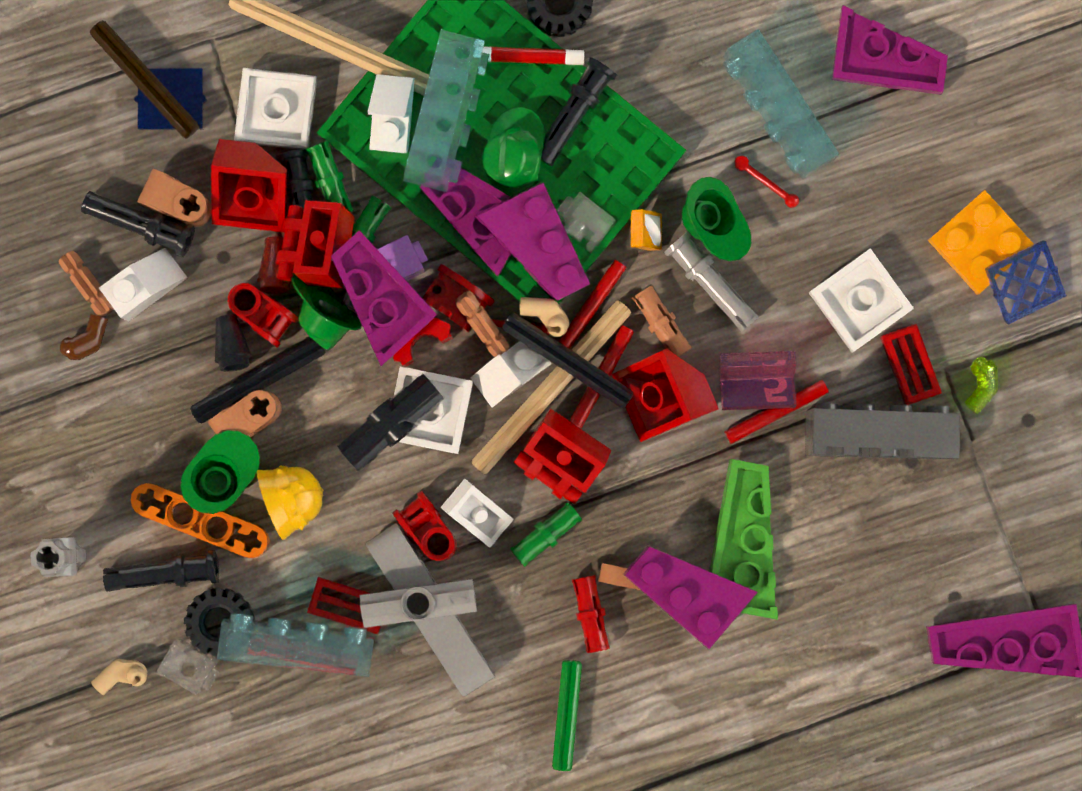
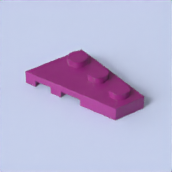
(883, 58)
(460, 205)
(537, 239)
(381, 297)
(689, 594)

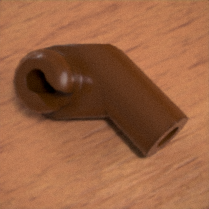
(85, 343)

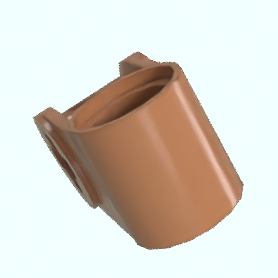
(170, 197)
(243, 417)

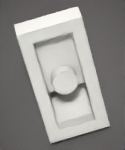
(391, 113)
(509, 372)
(477, 513)

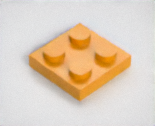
(978, 239)

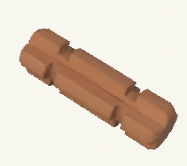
(85, 283)
(482, 323)

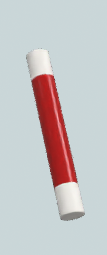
(535, 55)

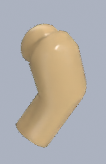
(549, 313)
(120, 671)

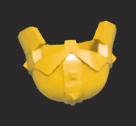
(290, 497)

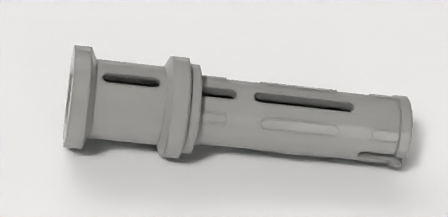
(700, 268)

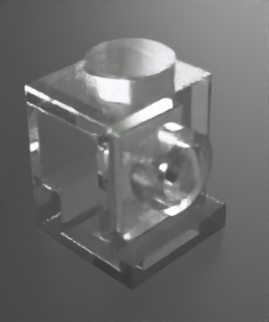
(585, 220)
(177, 656)

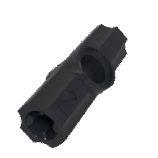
(390, 422)

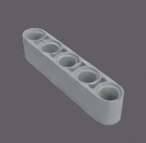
(444, 634)

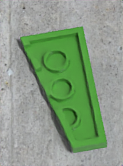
(744, 536)

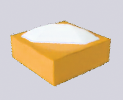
(646, 230)

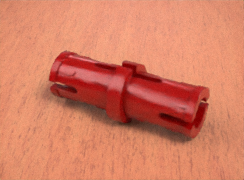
(591, 614)

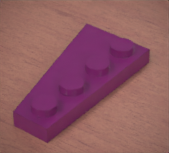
(1023, 641)

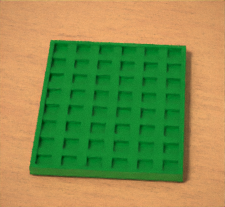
(610, 158)

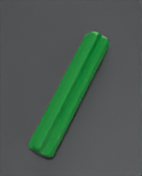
(567, 715)

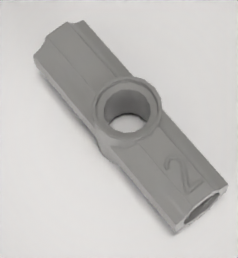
(58, 557)
(393, 606)

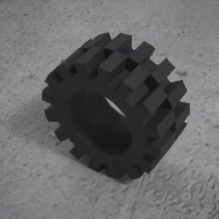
(559, 23)
(199, 609)

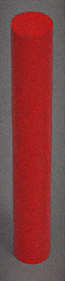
(592, 304)
(607, 365)
(770, 415)

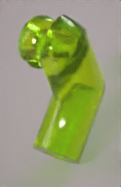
(986, 384)

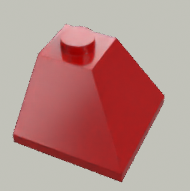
(247, 187)
(665, 393)

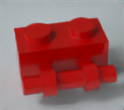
(311, 239)
(567, 453)

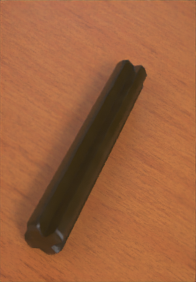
(144, 79)

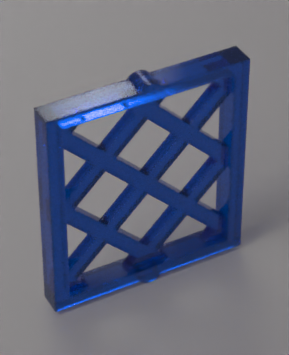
(1051, 269)

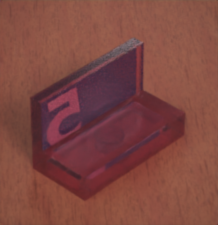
(757, 380)

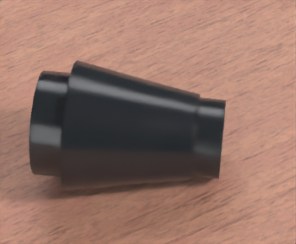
(230, 344)

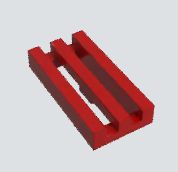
(897, 370)
(318, 596)

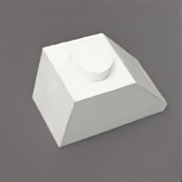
(142, 284)

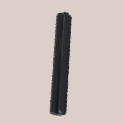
(568, 360)
(257, 380)

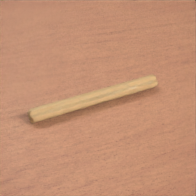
(328, 41)
(549, 389)

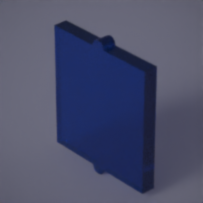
(185, 86)

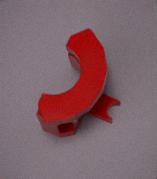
(453, 286)
(435, 328)

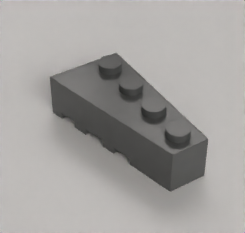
(882, 433)

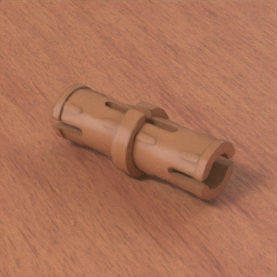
(661, 321)

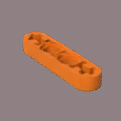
(198, 525)

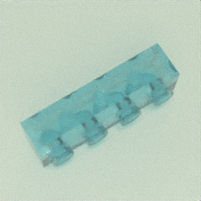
(780, 105)
(444, 111)
(295, 647)

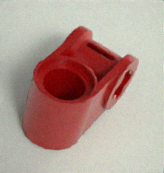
(263, 314)
(425, 526)

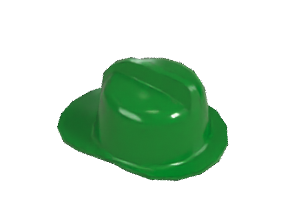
(514, 151)
(716, 219)
(323, 314)
(220, 472)

